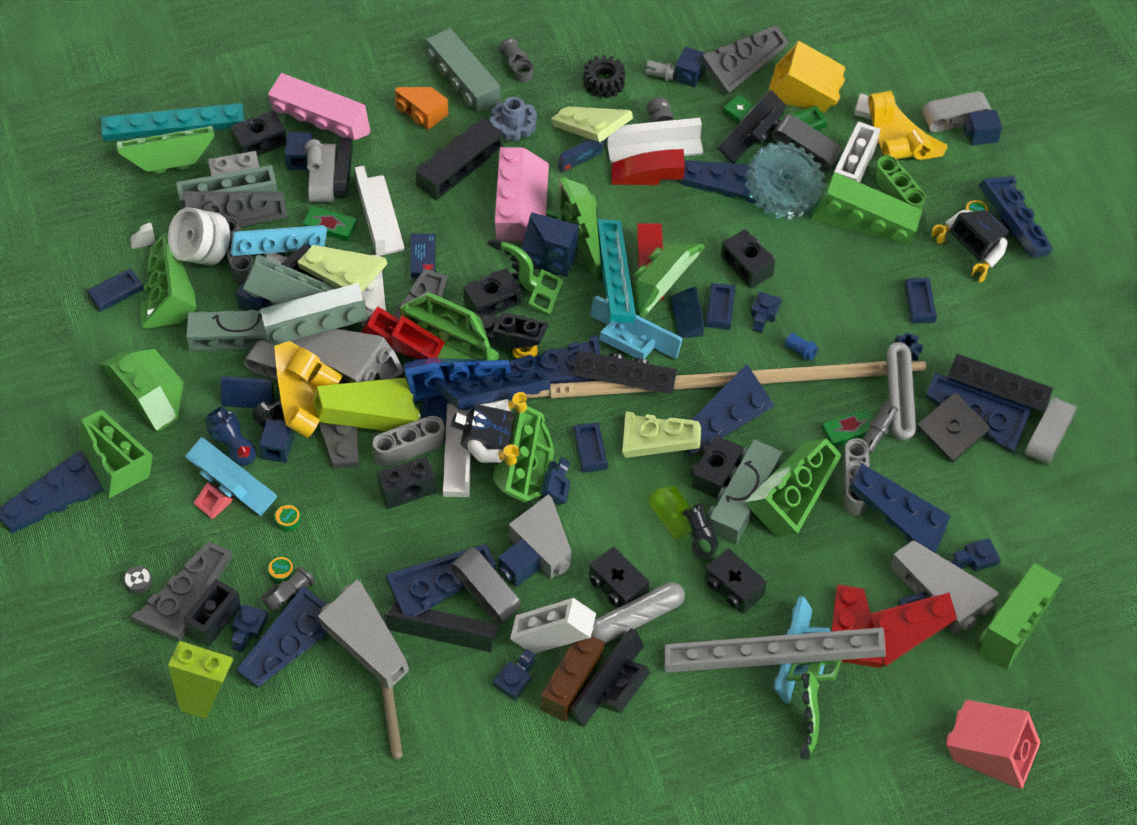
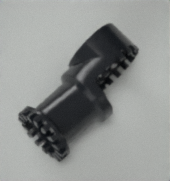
(274, 409)
(701, 530)

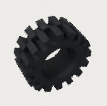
(604, 86)

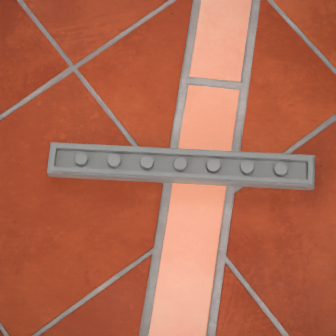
(775, 650)

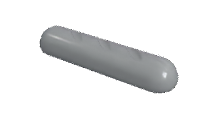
(901, 390)
(638, 612)

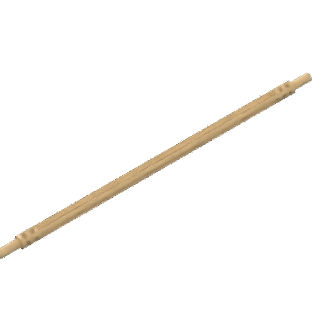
(721, 379)

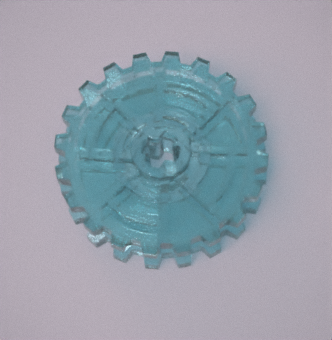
(784, 180)

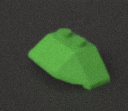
(167, 150)
(660, 274)
(449, 322)
(147, 385)
(535, 453)

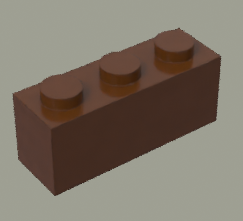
(571, 677)

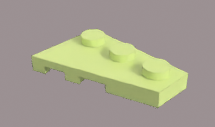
(591, 122)
(341, 267)
(655, 436)

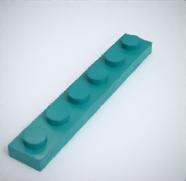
(170, 121)
(615, 272)

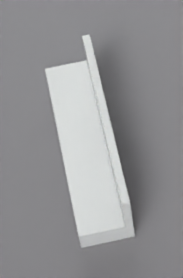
(655, 136)
(379, 213)
(457, 459)

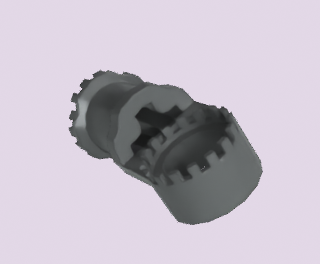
(517, 59)
(287, 589)

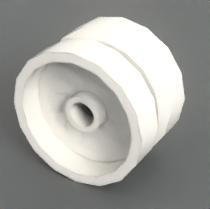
(198, 236)

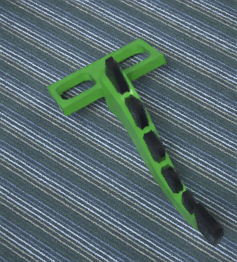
(524, 274)
(809, 697)

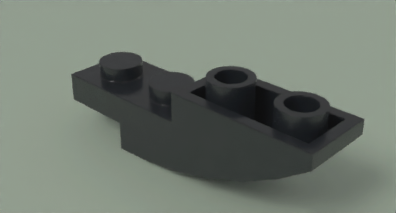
(513, 331)

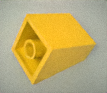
(807, 78)

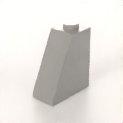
(544, 533)

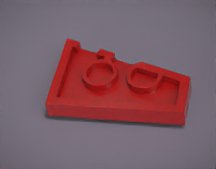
(853, 613)
(913, 623)

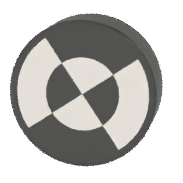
(137, 580)

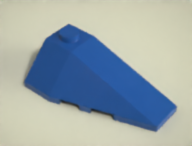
(424, 372)

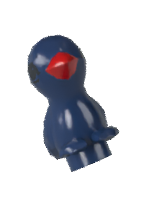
(226, 429)

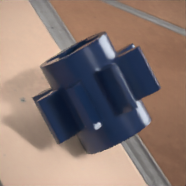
(912, 343)

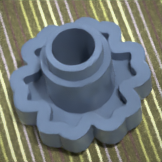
(514, 118)

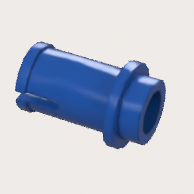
(806, 349)

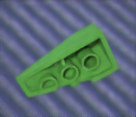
(580, 209)
(168, 288)

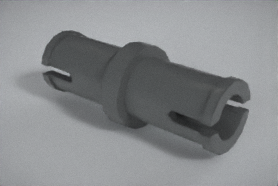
(879, 425)

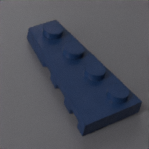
(717, 176)
(557, 364)
(60, 487)
(901, 508)
(428, 583)

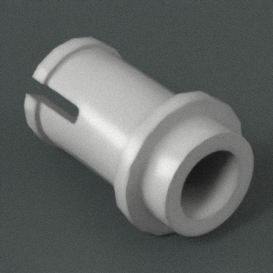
(662, 70)
(314, 149)

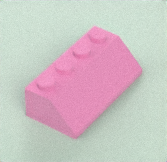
(319, 107)
(520, 191)

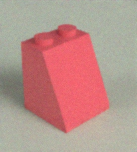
(994, 741)

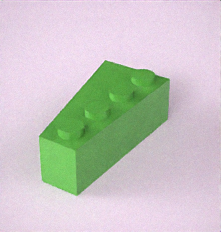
(865, 210)
(794, 487)
(1019, 615)

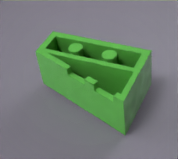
(113, 453)

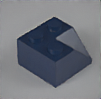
(551, 244)

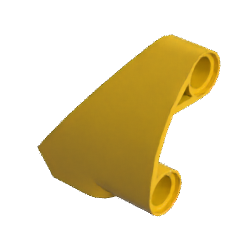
(897, 133)
(298, 377)

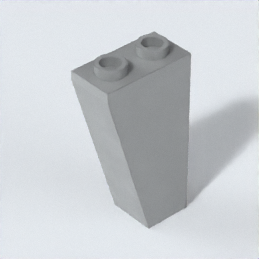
(348, 352)
(935, 576)
(362, 632)

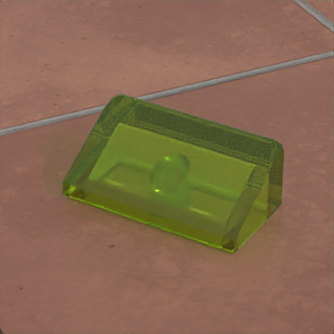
(668, 505)

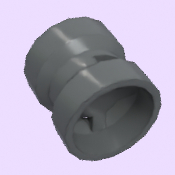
(659, 110)

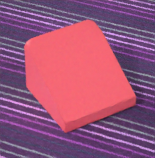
(212, 500)

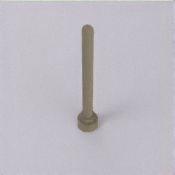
(392, 723)

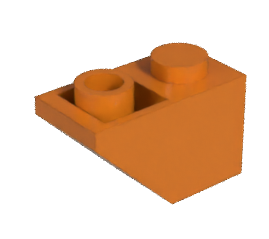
(422, 104)

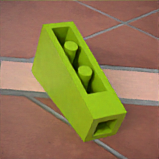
(367, 404)
(197, 677)

